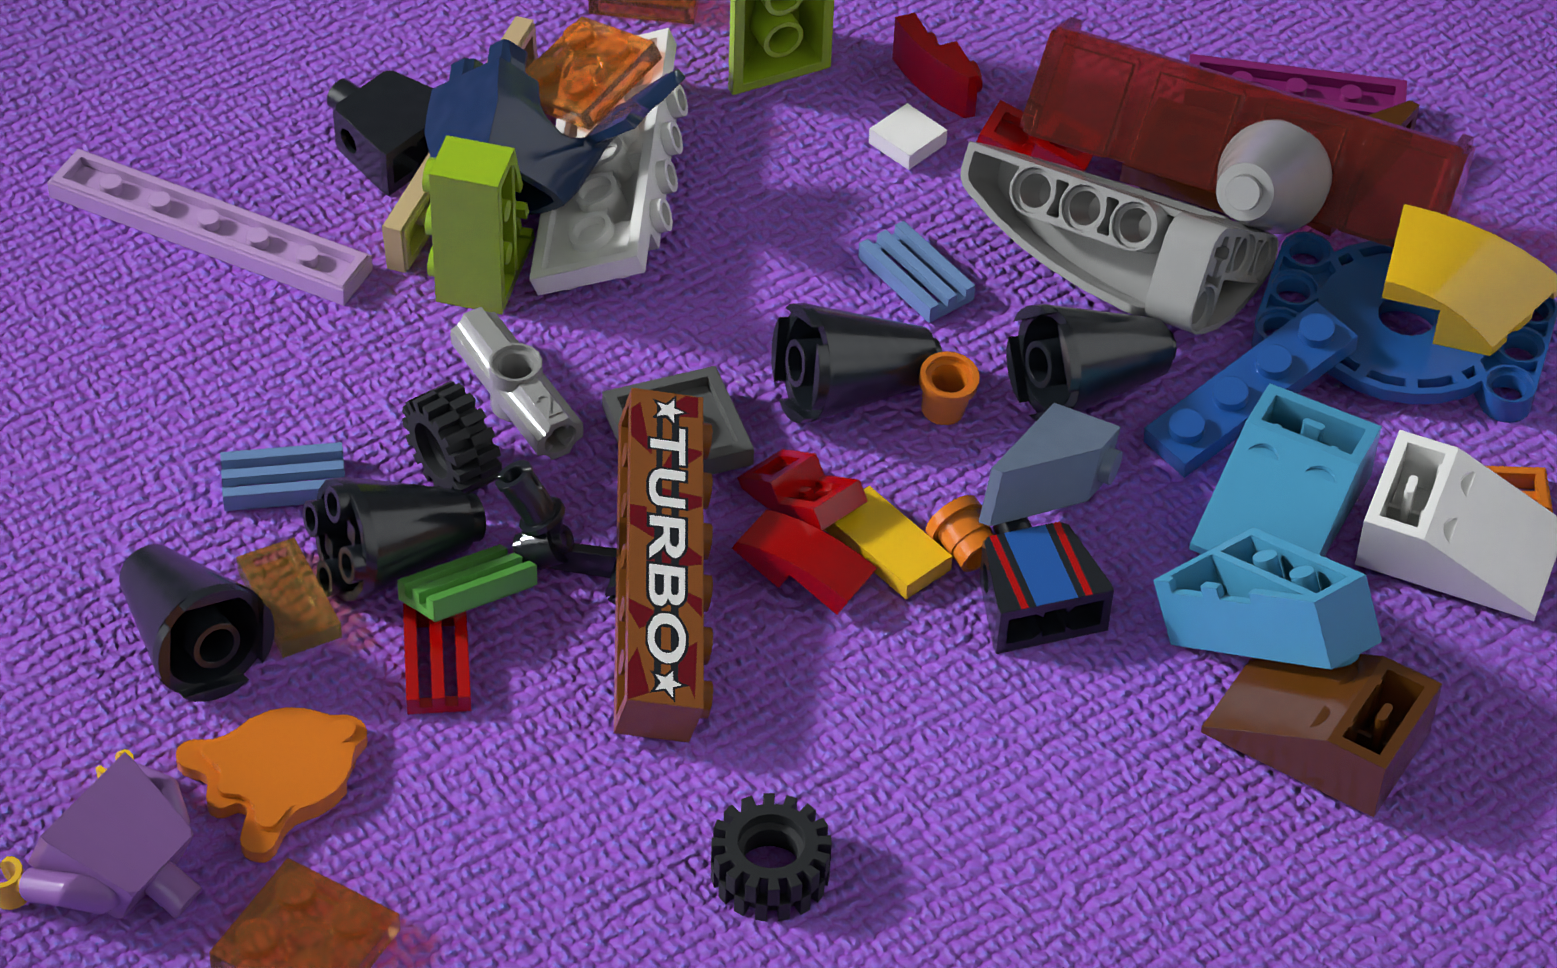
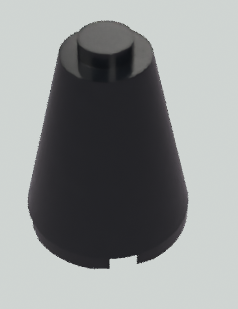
(1084, 355)
(844, 360)
(195, 622)

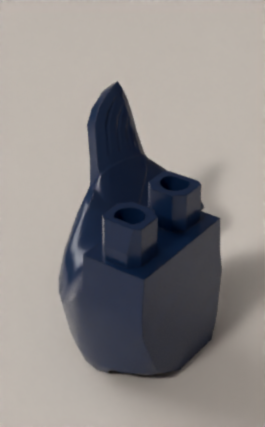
(503, 108)

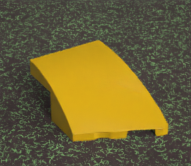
(1467, 274)

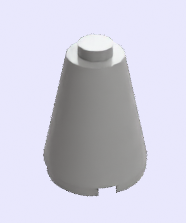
(1273, 177)

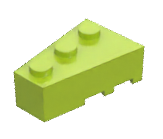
(475, 223)

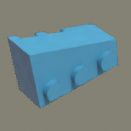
(1269, 603)

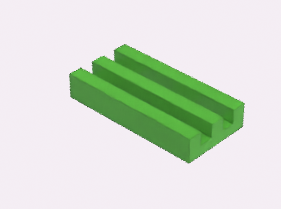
(467, 583)

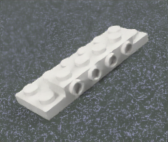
(622, 202)

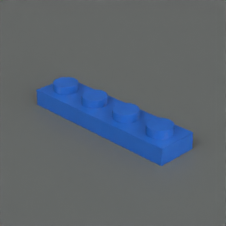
(1219, 408)

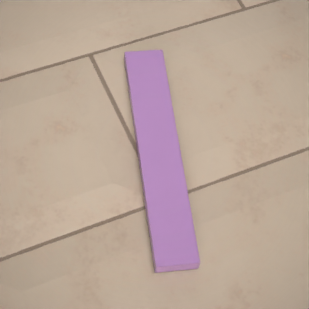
(211, 226)

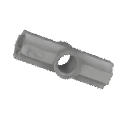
(516, 383)

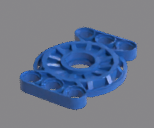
(1395, 364)

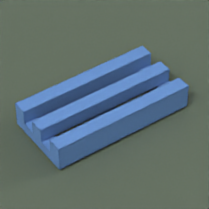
(924, 268)
(282, 468)

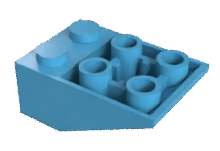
(1291, 473)

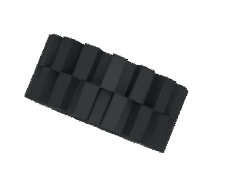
(451, 438)
(770, 887)

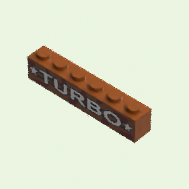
(661, 567)

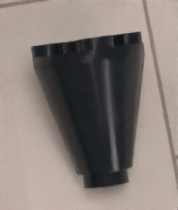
(386, 531)

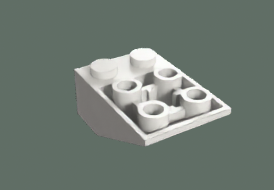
(1458, 529)

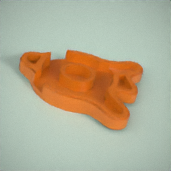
(275, 771)

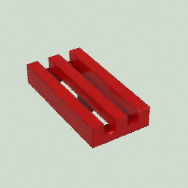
(438, 702)

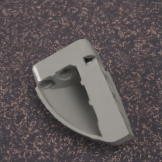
(1122, 240)

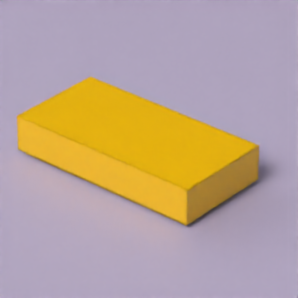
(893, 544)

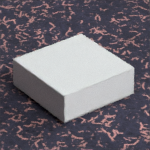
(907, 136)

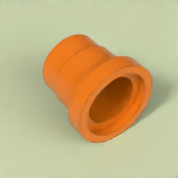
(947, 386)
(959, 531)

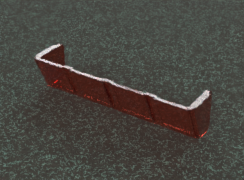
(1182, 116)

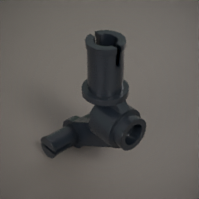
(544, 535)

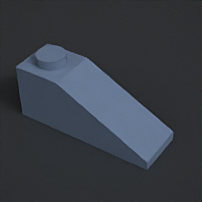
(1052, 466)

